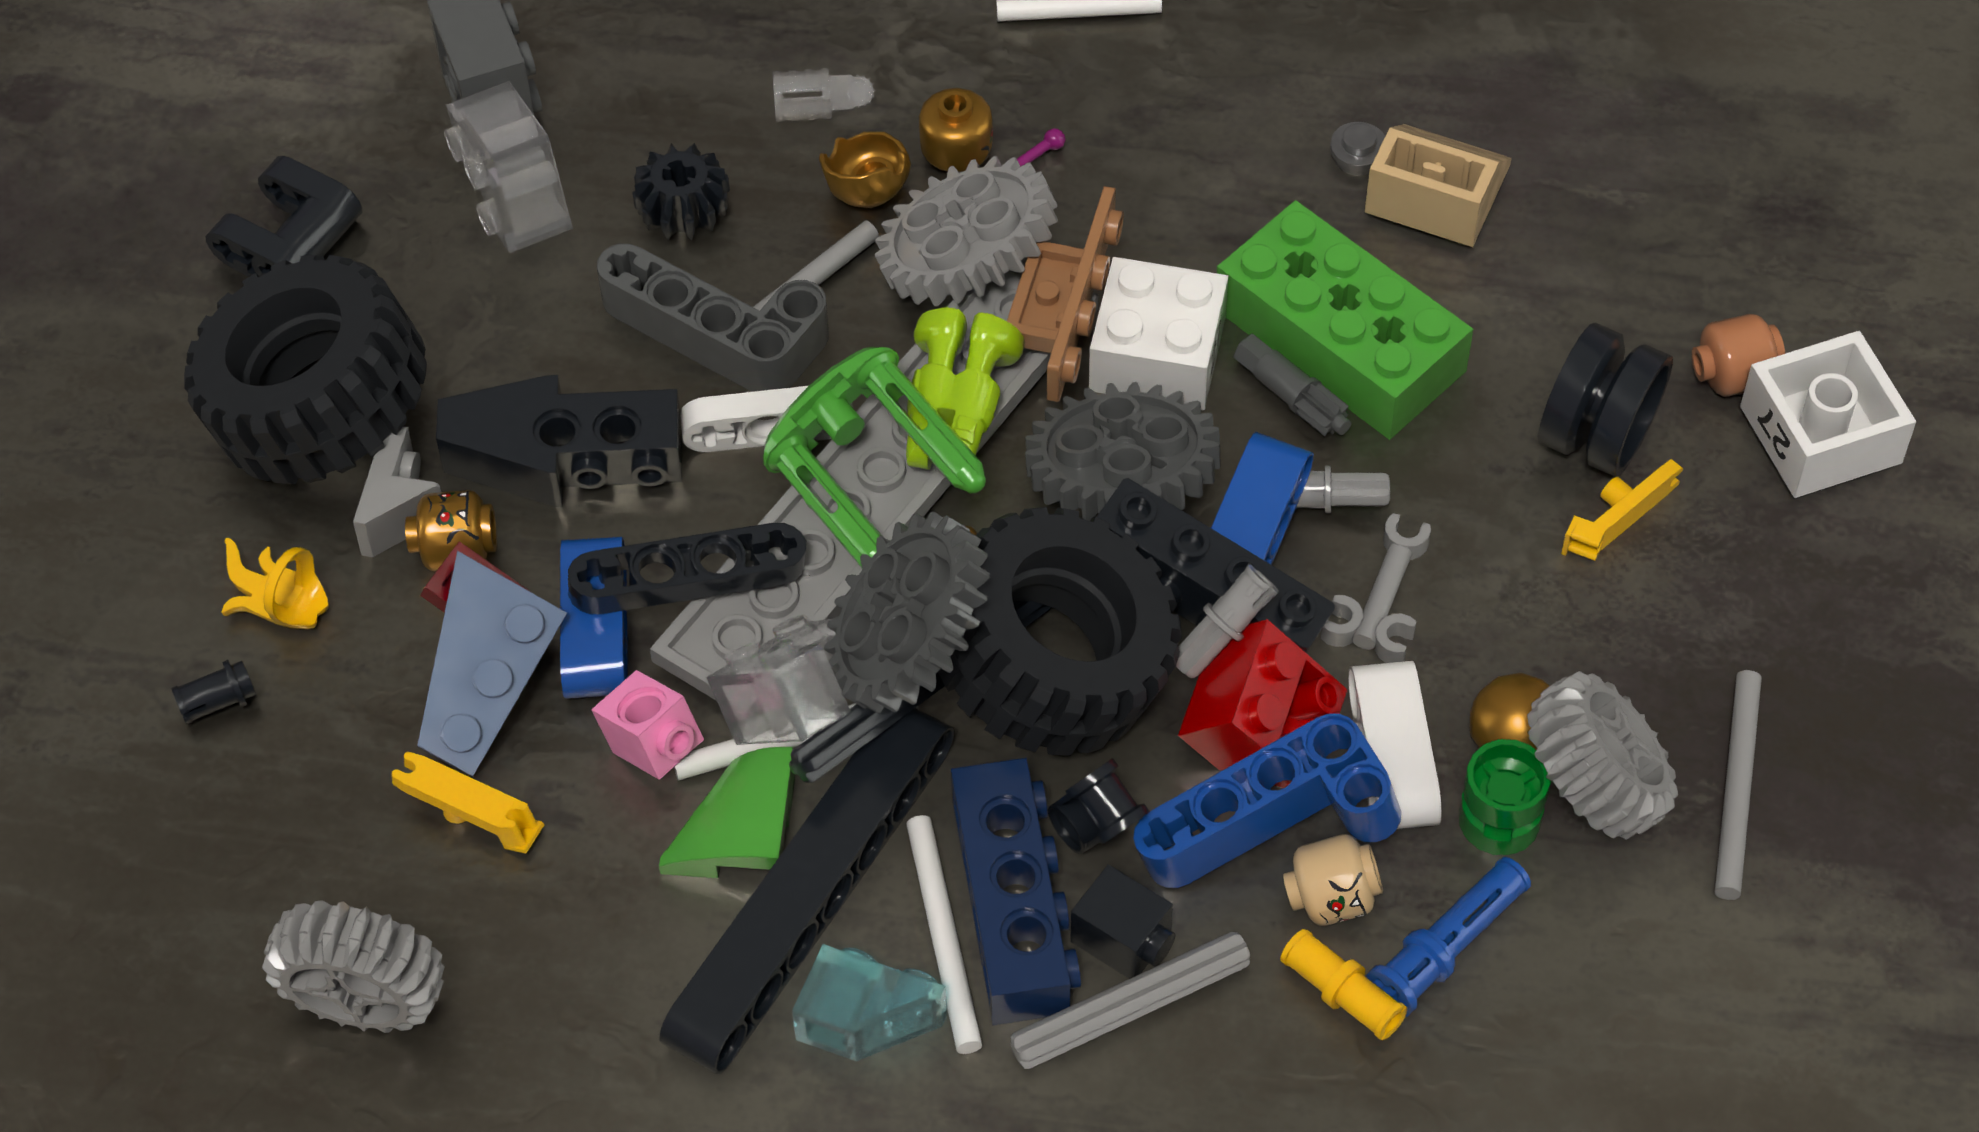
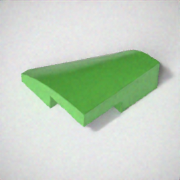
(738, 820)

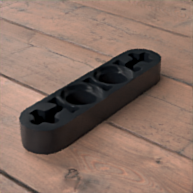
(689, 577)

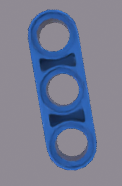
(1263, 495)
(590, 644)

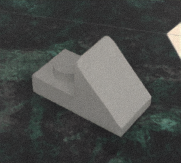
(390, 495)

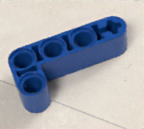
(1267, 812)

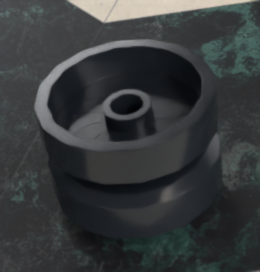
(1605, 399)

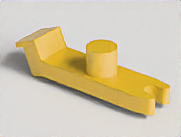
(1628, 506)
(469, 801)

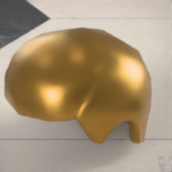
(866, 168)
(1503, 709)

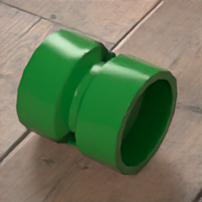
(1503, 797)

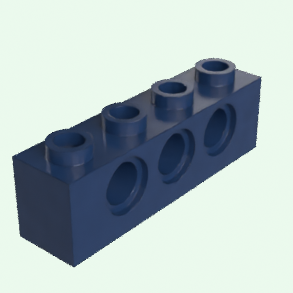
(1016, 981)

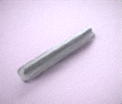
(1130, 1000)

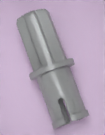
(1344, 489)
(1225, 621)

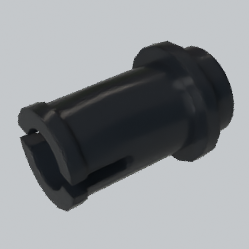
(214, 691)

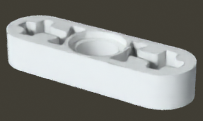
(732, 421)

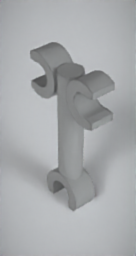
(1373, 625)

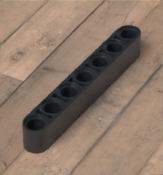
(804, 891)

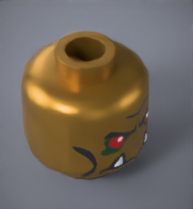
(955, 129)
(444, 521)

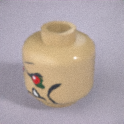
(1333, 879)

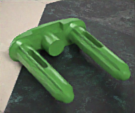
(828, 407)

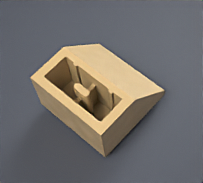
(1434, 183)

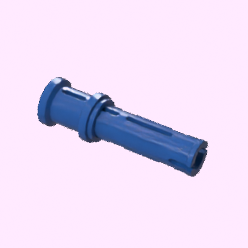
(1434, 950)

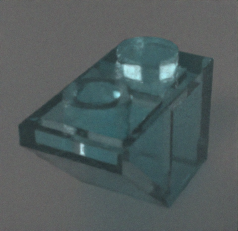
(865, 1006)

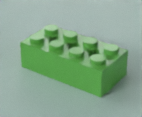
(1345, 318)

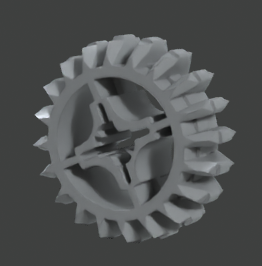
(1602, 755)
(353, 966)

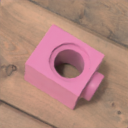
(648, 724)

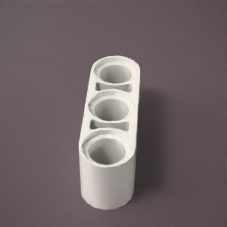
(1393, 720)

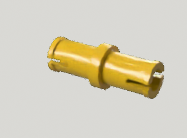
(1343, 984)

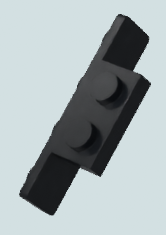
(1205, 564)

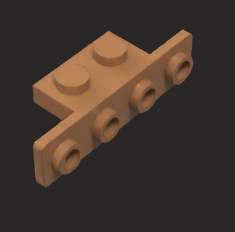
(1057, 291)

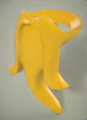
(280, 594)

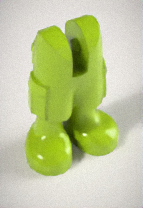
(971, 396)

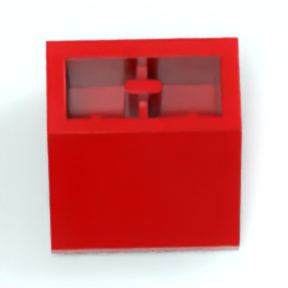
(1256, 696)

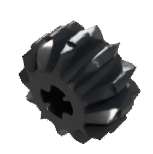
(681, 191)

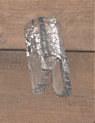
(838, 93)

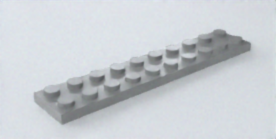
(880, 484)

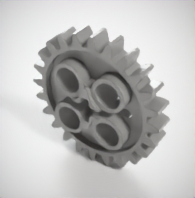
(966, 231)

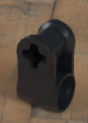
(1095, 809)

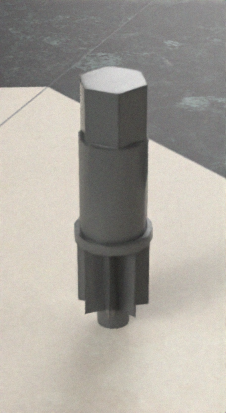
(1300, 391)

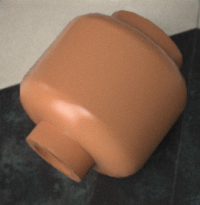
(1730, 349)

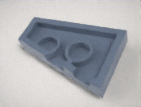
(482, 662)

